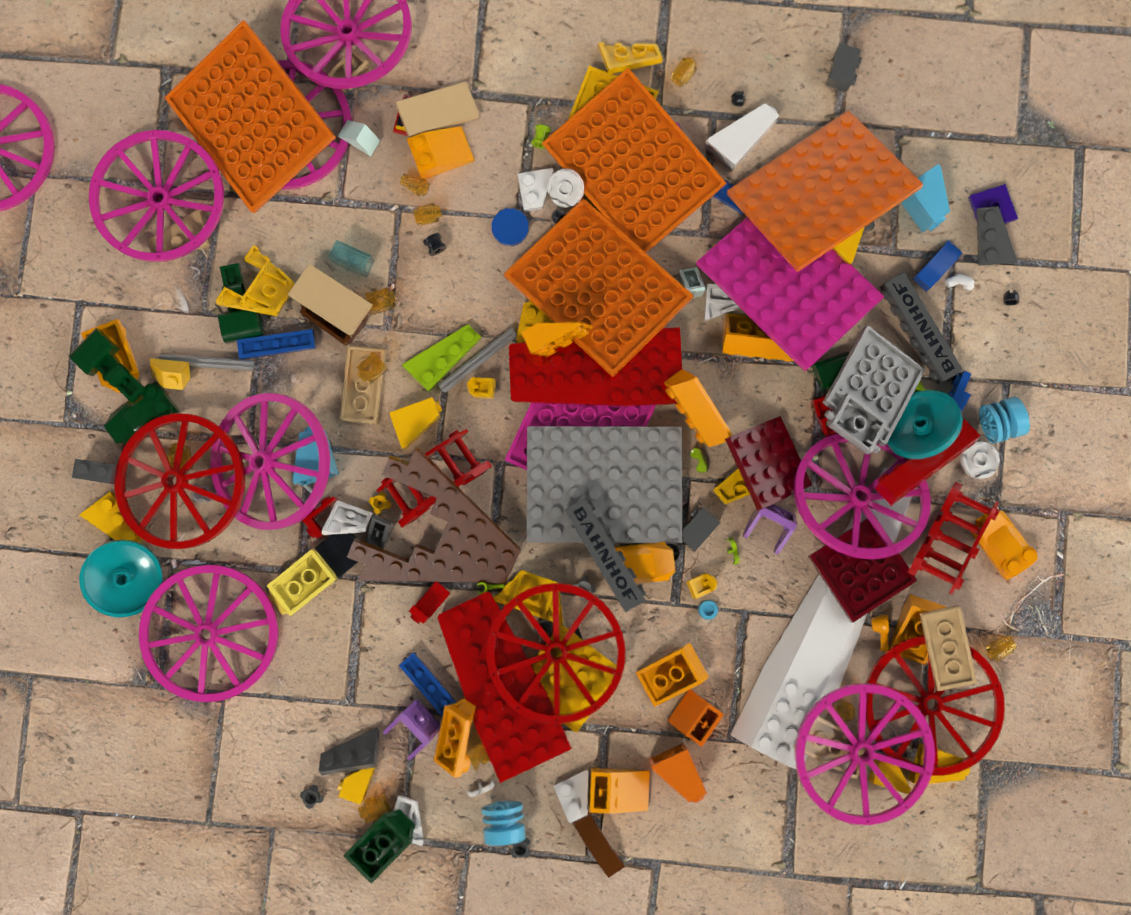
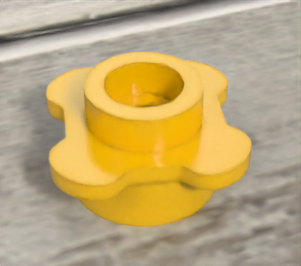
(374, 502)

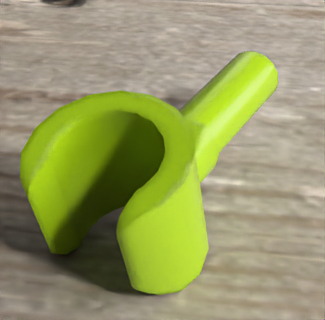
(490, 586)

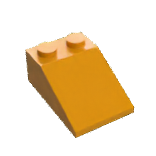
(440, 151)
(910, 626)
(672, 675)

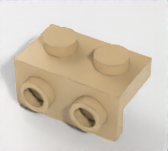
(359, 67)

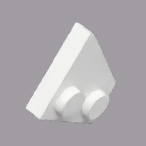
(534, 188)
(717, 302)
(346, 519)
(574, 796)
(411, 809)

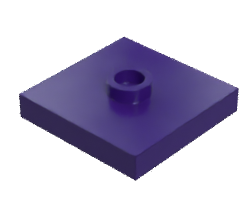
(995, 197)

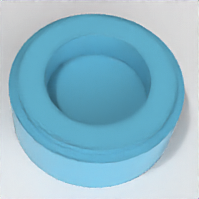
(708, 609)

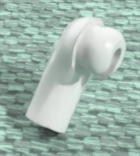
(961, 279)

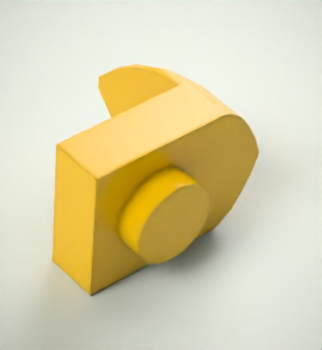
(481, 387)
(701, 585)

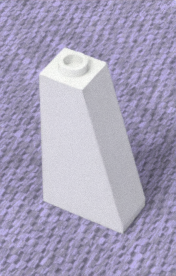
(740, 137)

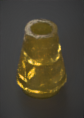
(415, 184)

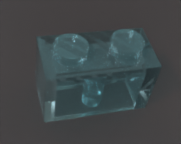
(351, 258)

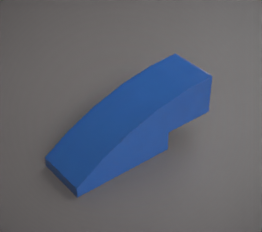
(937, 266)

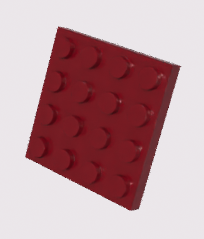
(766, 462)
(858, 582)

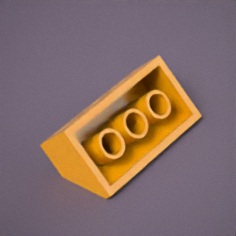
(746, 338)
(697, 408)

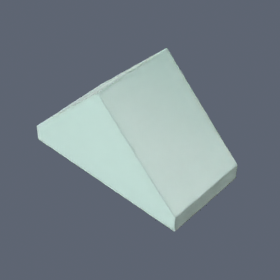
(359, 136)
(692, 281)

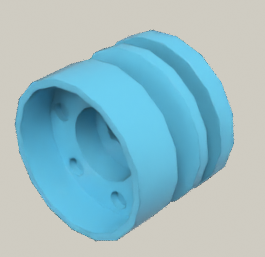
(1004, 420)
(503, 828)

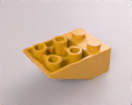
(546, 337)
(618, 790)

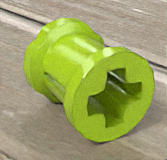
(541, 135)

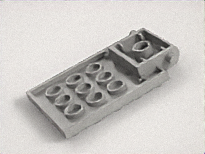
(871, 391)

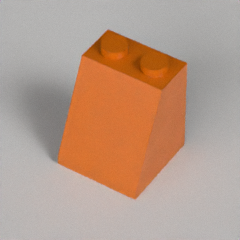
(679, 772)

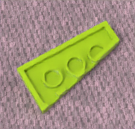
(438, 360)

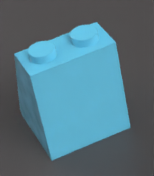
(930, 203)
(309, 458)

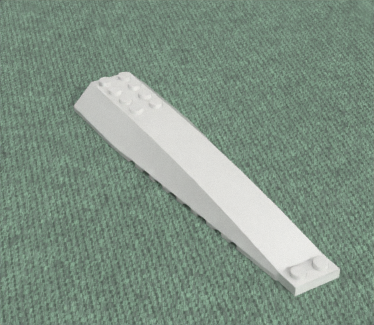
(805, 662)

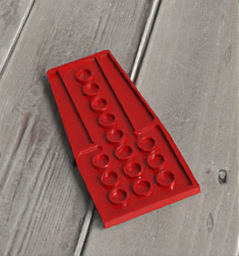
(577, 379)
(508, 737)

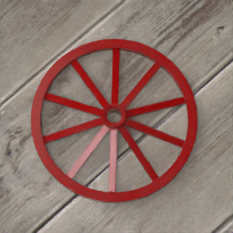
(181, 483)
(519, 705)
(996, 724)

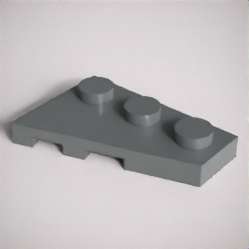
(993, 238)
(352, 755)

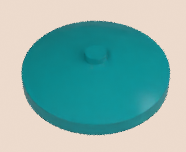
(926, 426)
(120, 578)

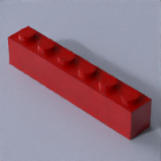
(916, 471)

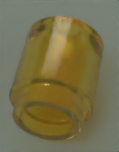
(684, 71)
(427, 214)
(1000, 648)
(840, 705)

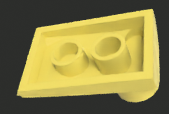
(300, 583)

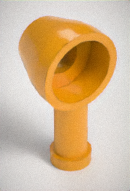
(881, 625)

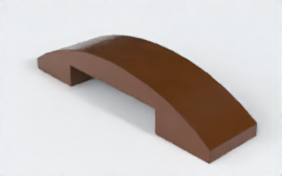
(598, 845)

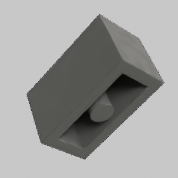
(843, 67)
(94, 471)
(698, 528)

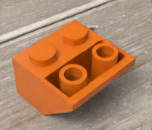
(695, 717)

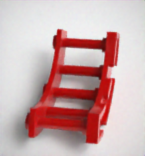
(460, 478)
(936, 534)

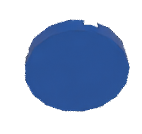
(510, 227)

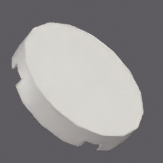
(566, 188)
(980, 460)

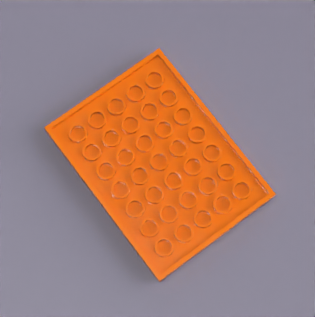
(249, 117)
(634, 162)
(824, 190)
(599, 278)

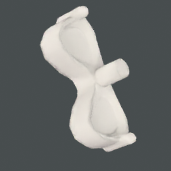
(481, 789)

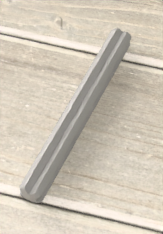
(477, 360)
(212, 362)

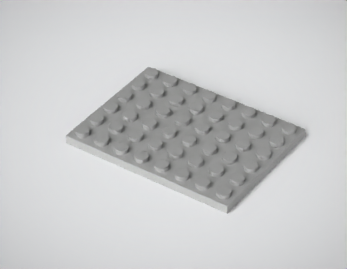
(624, 471)

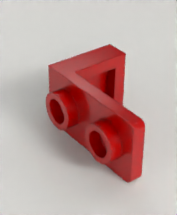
(314, 528)
(429, 603)

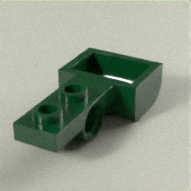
(237, 322)
(97, 354)
(828, 369)

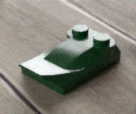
(132, 416)
(381, 844)

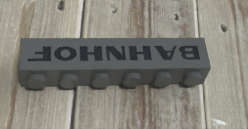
(920, 328)
(604, 554)

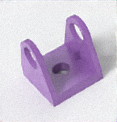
(779, 516)
(419, 722)

